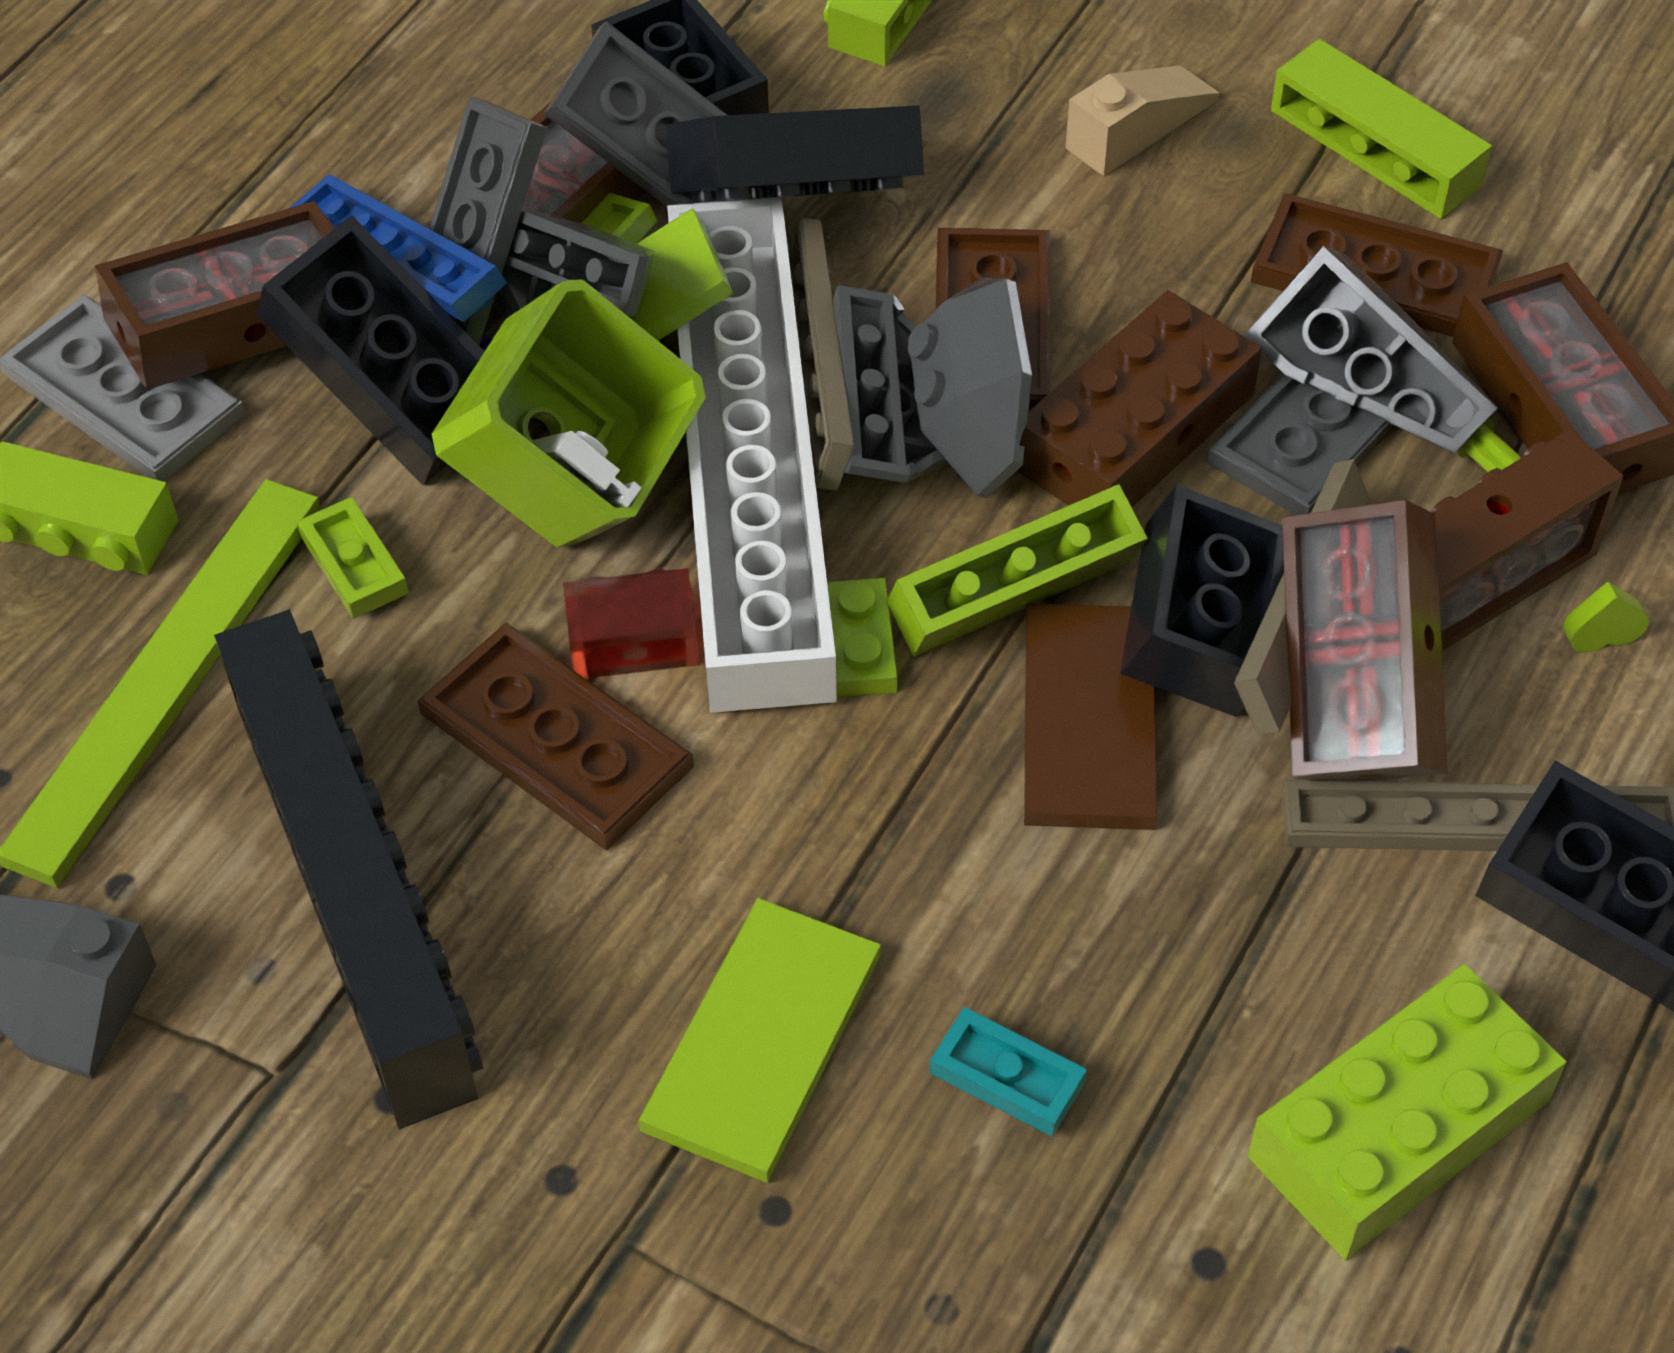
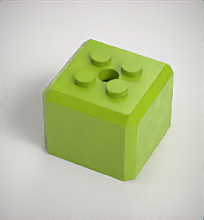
(575, 369)

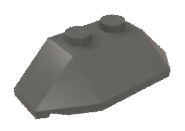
(560, 250)
(974, 382)
(881, 387)

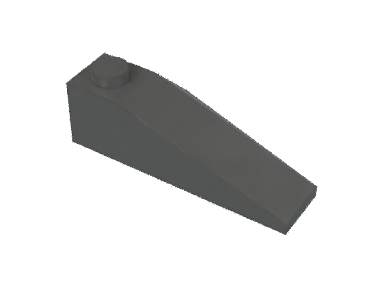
(1364, 349)
(68, 980)

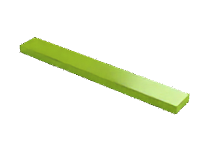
(156, 687)

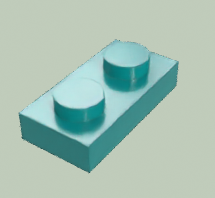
(1008, 1071)

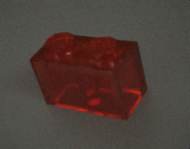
(631, 623)

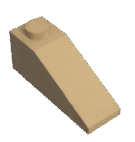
(1131, 112)

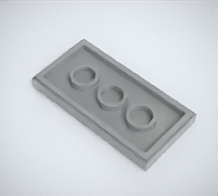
(88, 380)

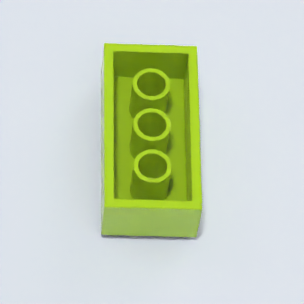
(1404, 1110)

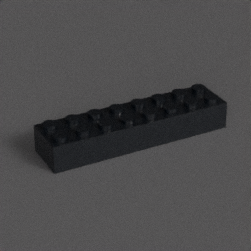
(352, 870)

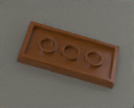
(1011, 254)
(1413, 265)
(1086, 722)
(556, 735)

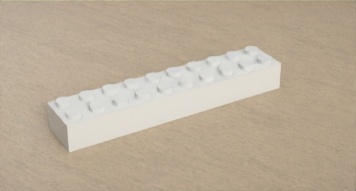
(755, 476)

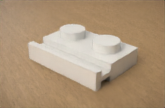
(586, 460)

